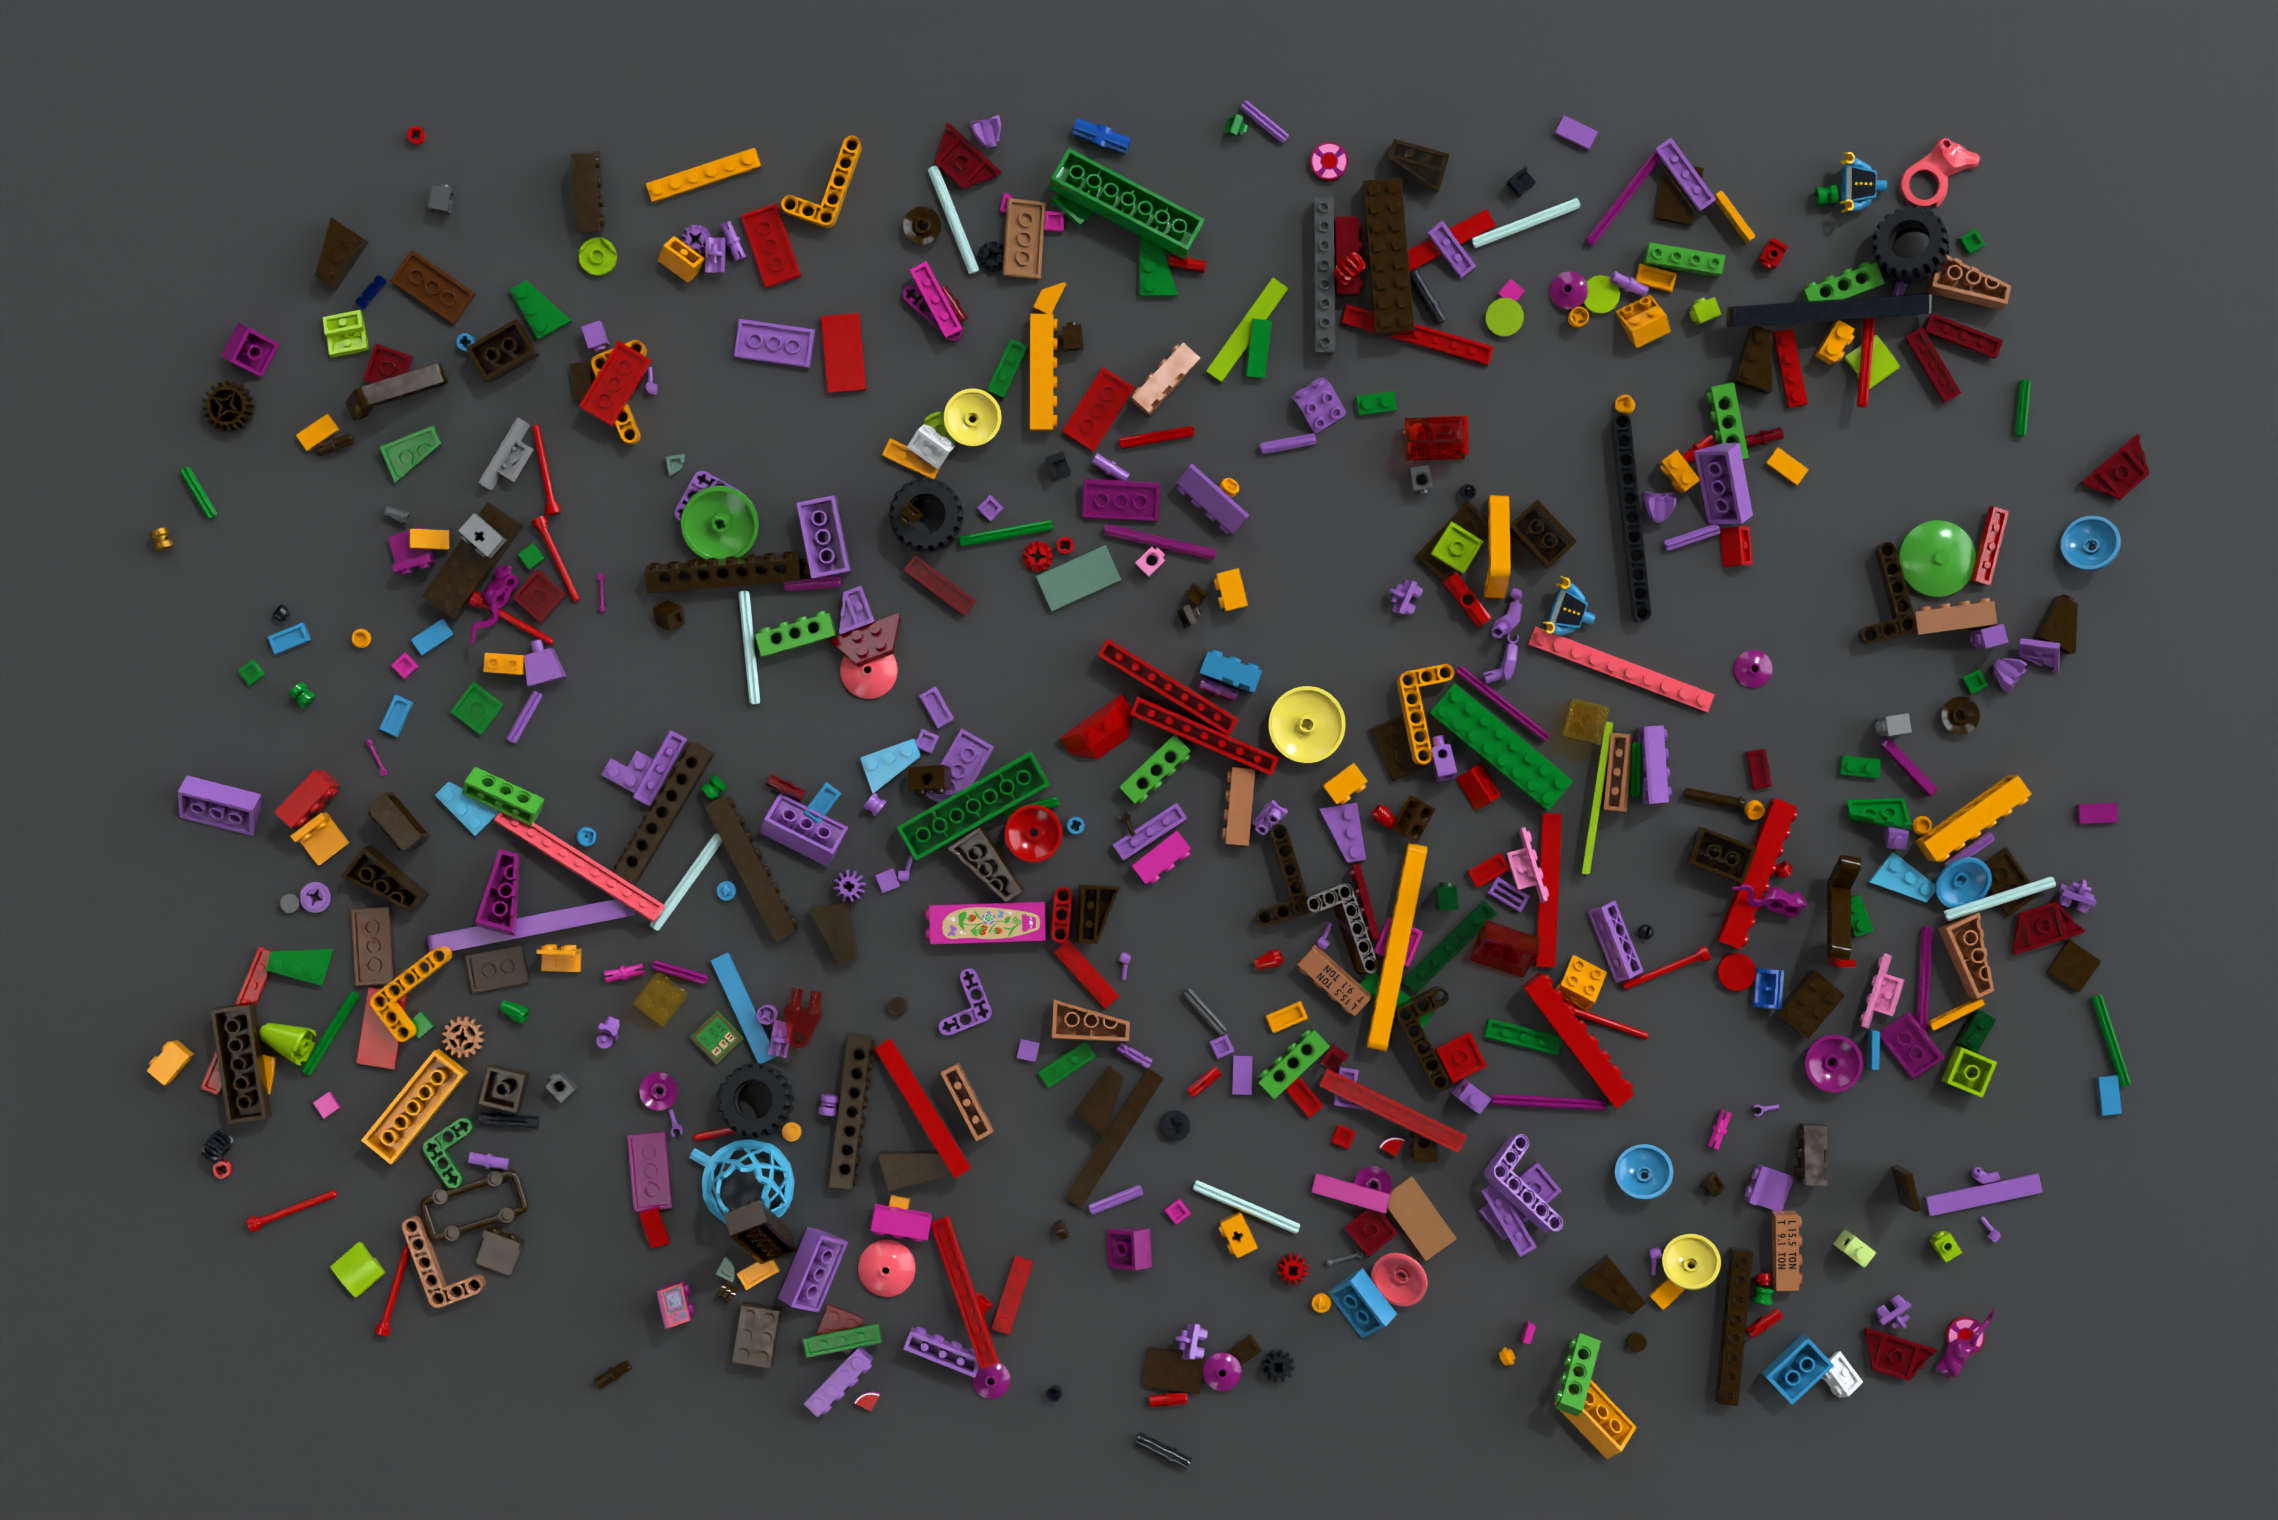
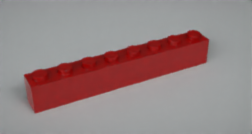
(1168, 687)
(1204, 736)
(1769, 847)
(1578, 1040)

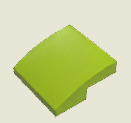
(345, 333)
(1882, 362)
(357, 1269)

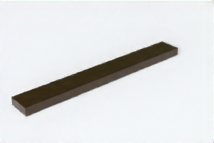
(1114, 1137)

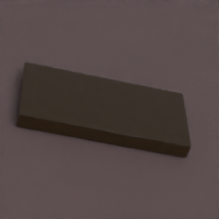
(1467, 518)

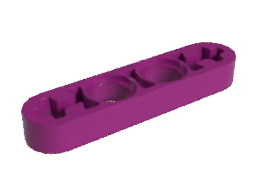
(928, 315)
(1908, 766)

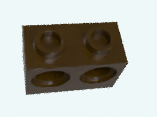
(1413, 818)

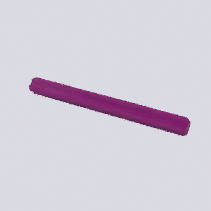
(1623, 199)
(1159, 541)
(1501, 703)
(1924, 977)
(1548, 1102)

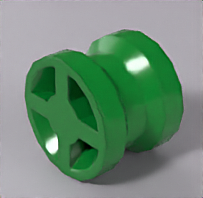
(1763, 1295)

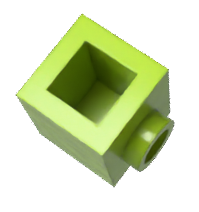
(1704, 310)
(1945, 1245)

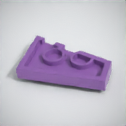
(1346, 830)

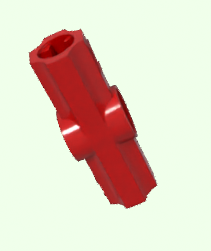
(1475, 609)

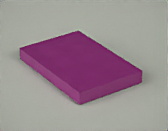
(1911, 1045)

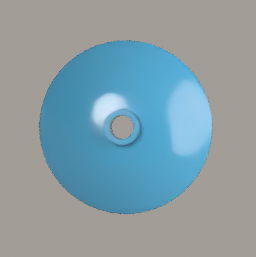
(2086, 533)
(1963, 882)
(1639, 1161)

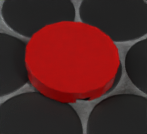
(1736, 971)

